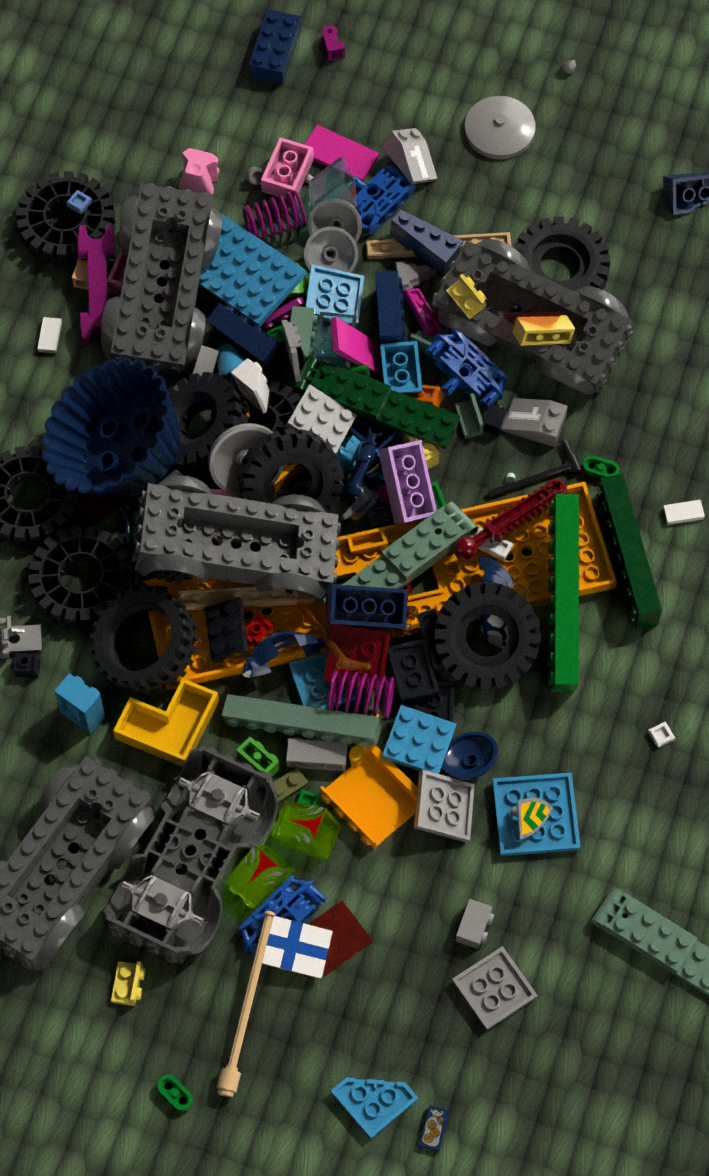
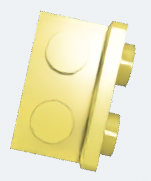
(467, 297)
(127, 983)

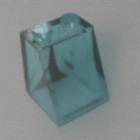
(332, 182)

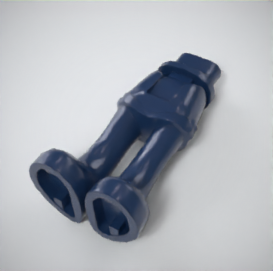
(364, 458)

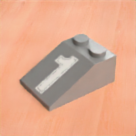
(411, 155)
(536, 420)

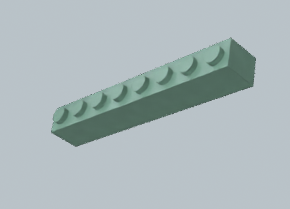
(301, 720)

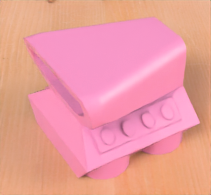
(199, 171)

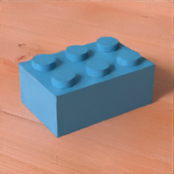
(80, 703)

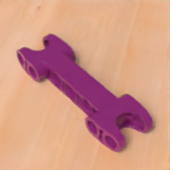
(96, 253)

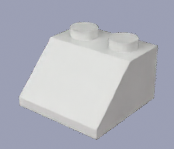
(252, 384)

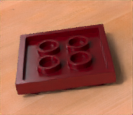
(359, 645)

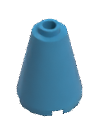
(227, 361)

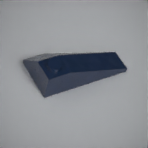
(686, 191)

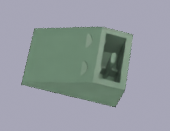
(307, 329)

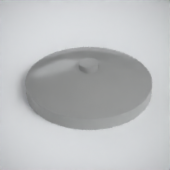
(499, 127)
(230, 451)

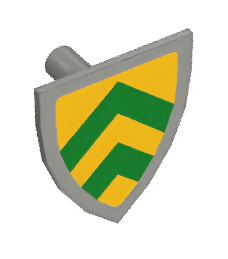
(531, 815)

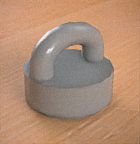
(254, 175)

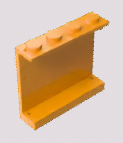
(372, 797)

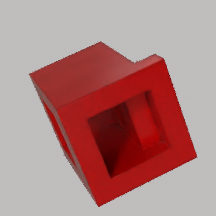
(266, 629)

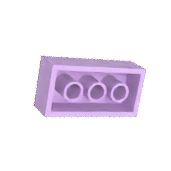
(407, 482)

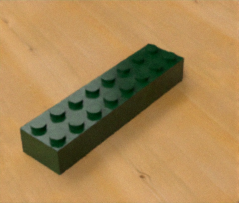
(628, 551)

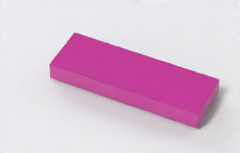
(422, 311)

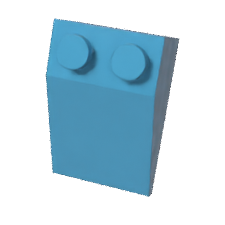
(401, 367)

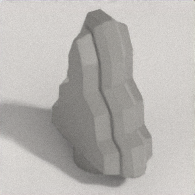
(412, 274)

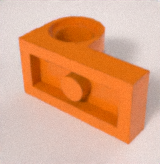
(430, 395)

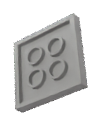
(322, 417)
(444, 806)
(494, 988)

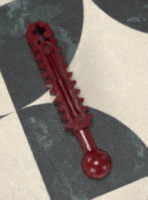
(466, 547)

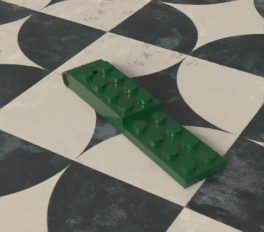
(379, 403)

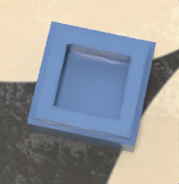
(79, 202)

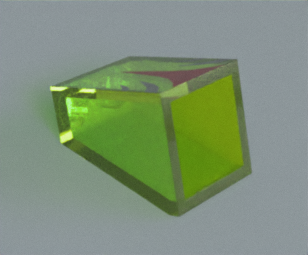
(306, 829)
(259, 875)

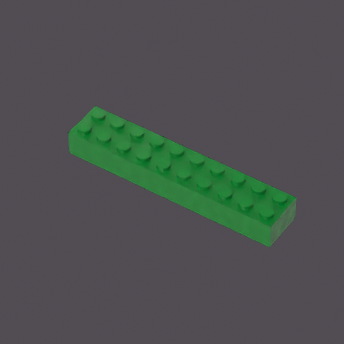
(564, 593)

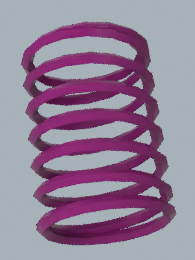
(294, 209)
(388, 691)

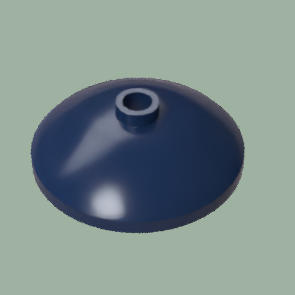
(470, 756)

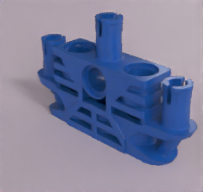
(387, 196)
(470, 360)
(285, 904)

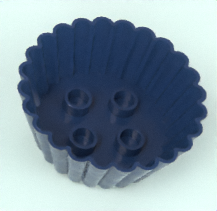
(112, 431)

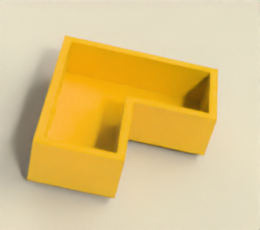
(169, 732)

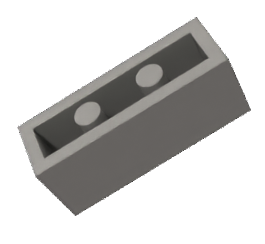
(316, 754)

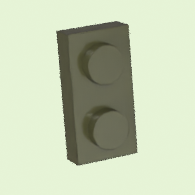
(290, 784)

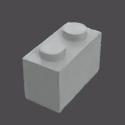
(474, 924)

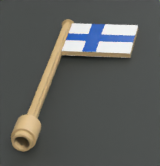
(283, 946)

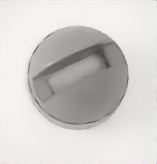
(569, 66)

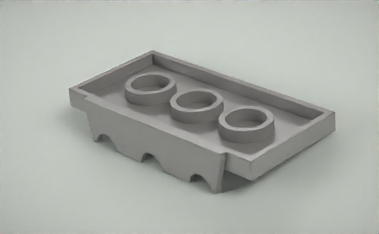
(291, 343)

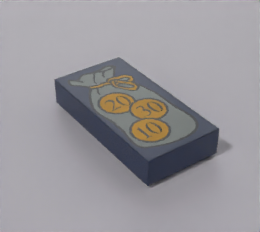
(434, 1128)

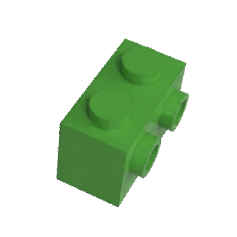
(254, 754)

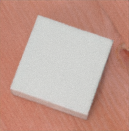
(661, 734)

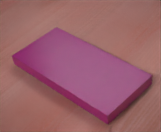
(331, 146)
(355, 346)

